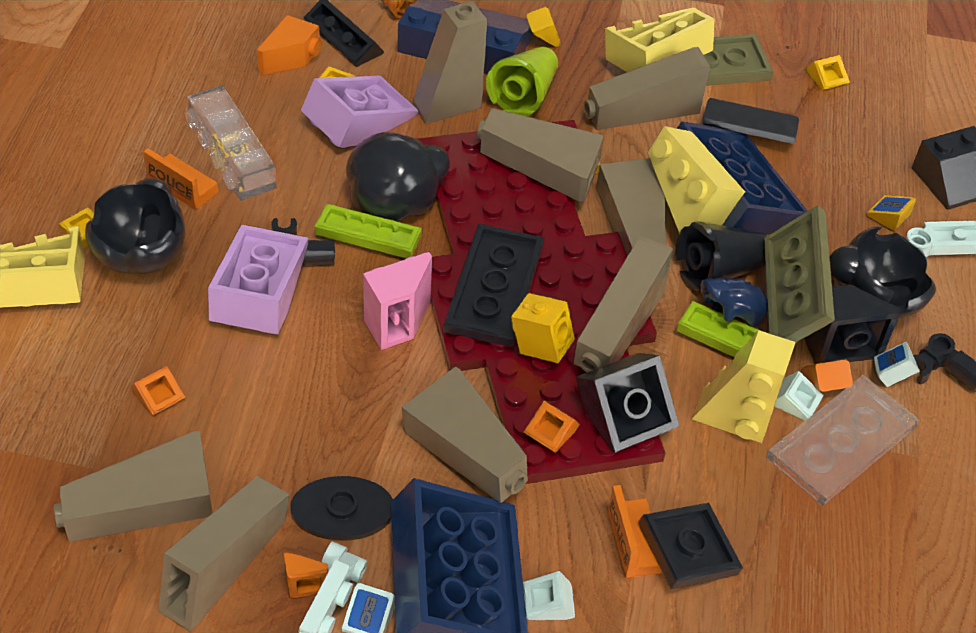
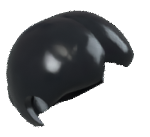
(395, 175)
(137, 227)
(886, 269)

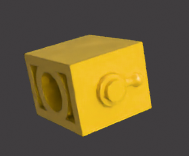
(543, 327)

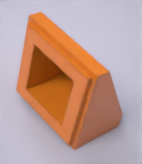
(829, 375)
(158, 391)
(551, 427)
(304, 575)

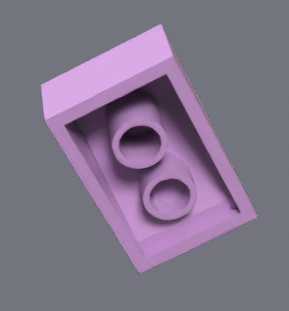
(355, 108)
(257, 279)

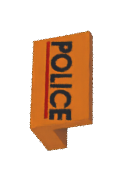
(184, 181)
(631, 542)

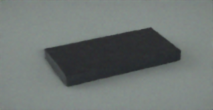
(493, 284)

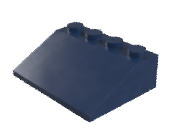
(504, 35)
(767, 198)
(455, 562)

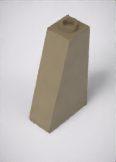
(454, 65)
(650, 93)
(543, 150)
(632, 200)
(625, 305)
(466, 435)
(138, 493)
(218, 551)

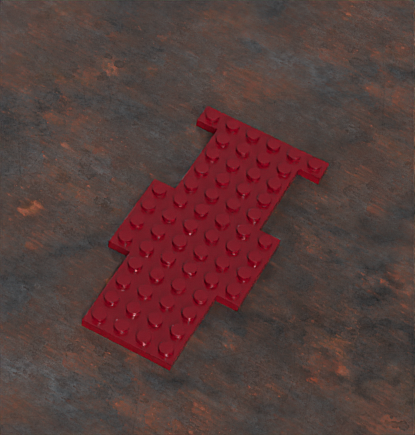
(569, 270)

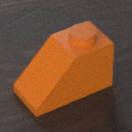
(289, 46)

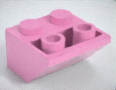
(397, 299)

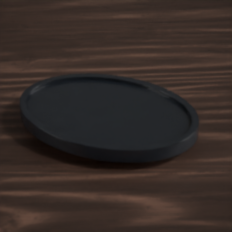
(341, 508)

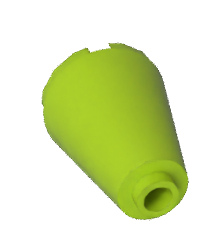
(522, 80)

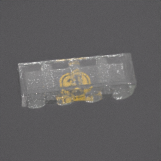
(231, 143)

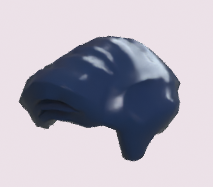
(737, 298)

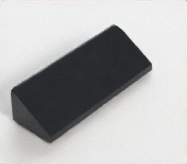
(343, 33)
(751, 120)

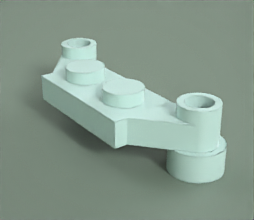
(945, 237)
(335, 588)

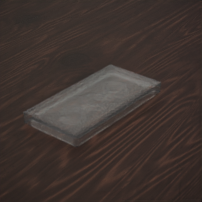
(842, 439)

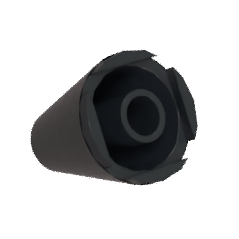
(718, 252)

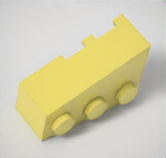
(660, 39)

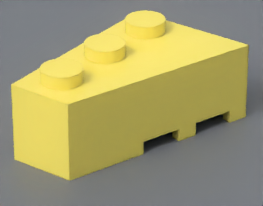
(692, 179)
(42, 271)
(747, 388)

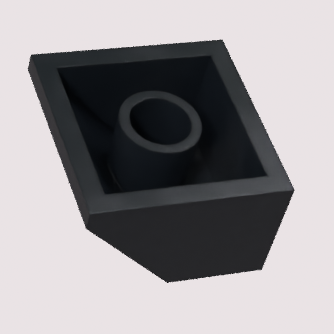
(949, 166)
(859, 330)
(628, 400)

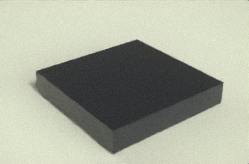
(690, 545)

